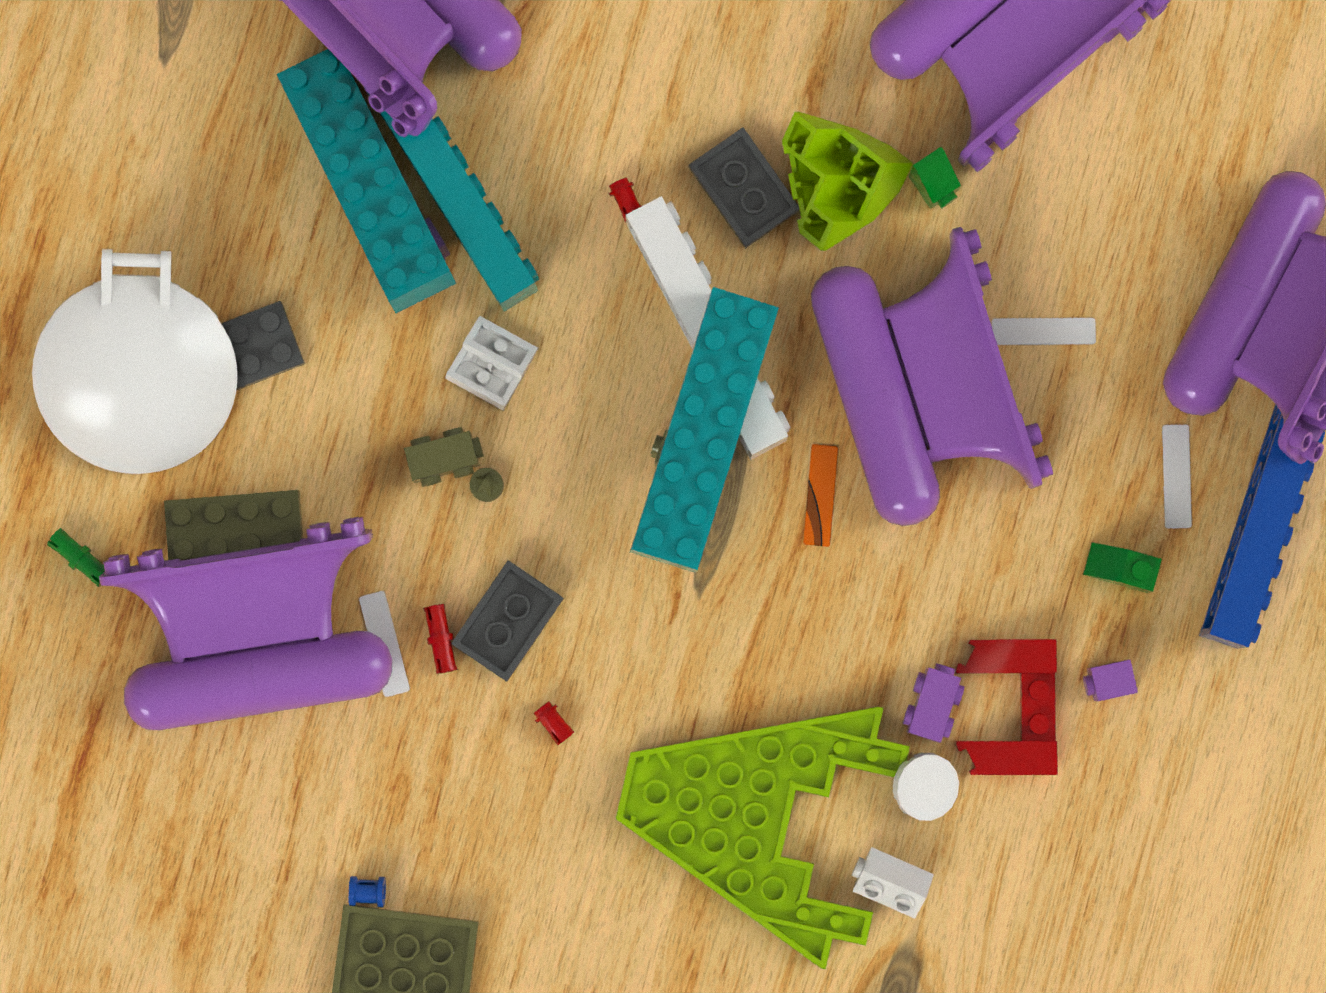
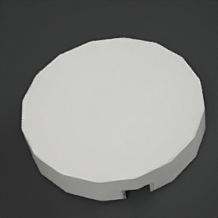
(925, 786)

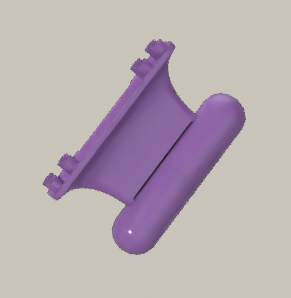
(395, 40)
(1001, 52)
(1265, 318)
(922, 381)
(249, 631)

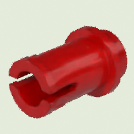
(624, 196)
(553, 722)

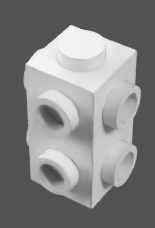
(891, 882)

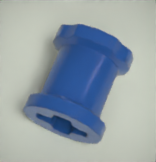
(367, 891)

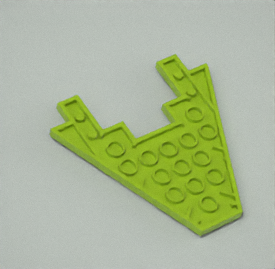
(726, 811)

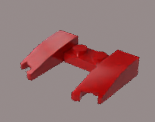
(1037, 668)

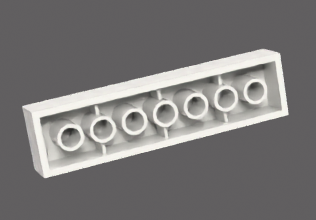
(687, 293)

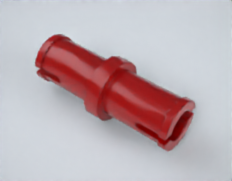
(440, 638)

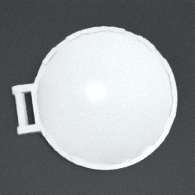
(134, 370)

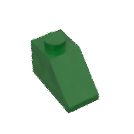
(935, 179)
(1122, 567)

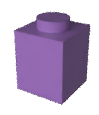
(1110, 680)

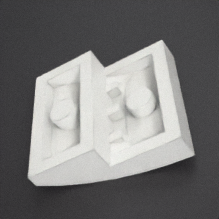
(491, 363)

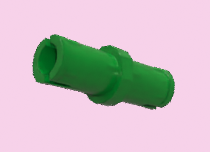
(76, 555)

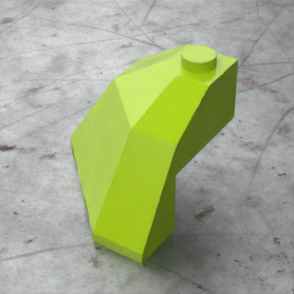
(839, 177)

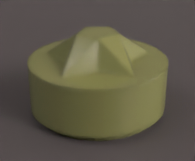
(486, 484)

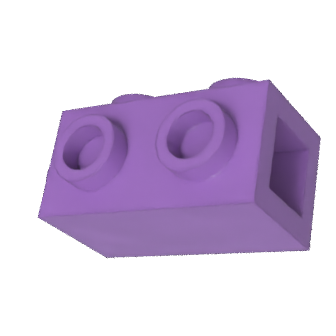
(936, 695)

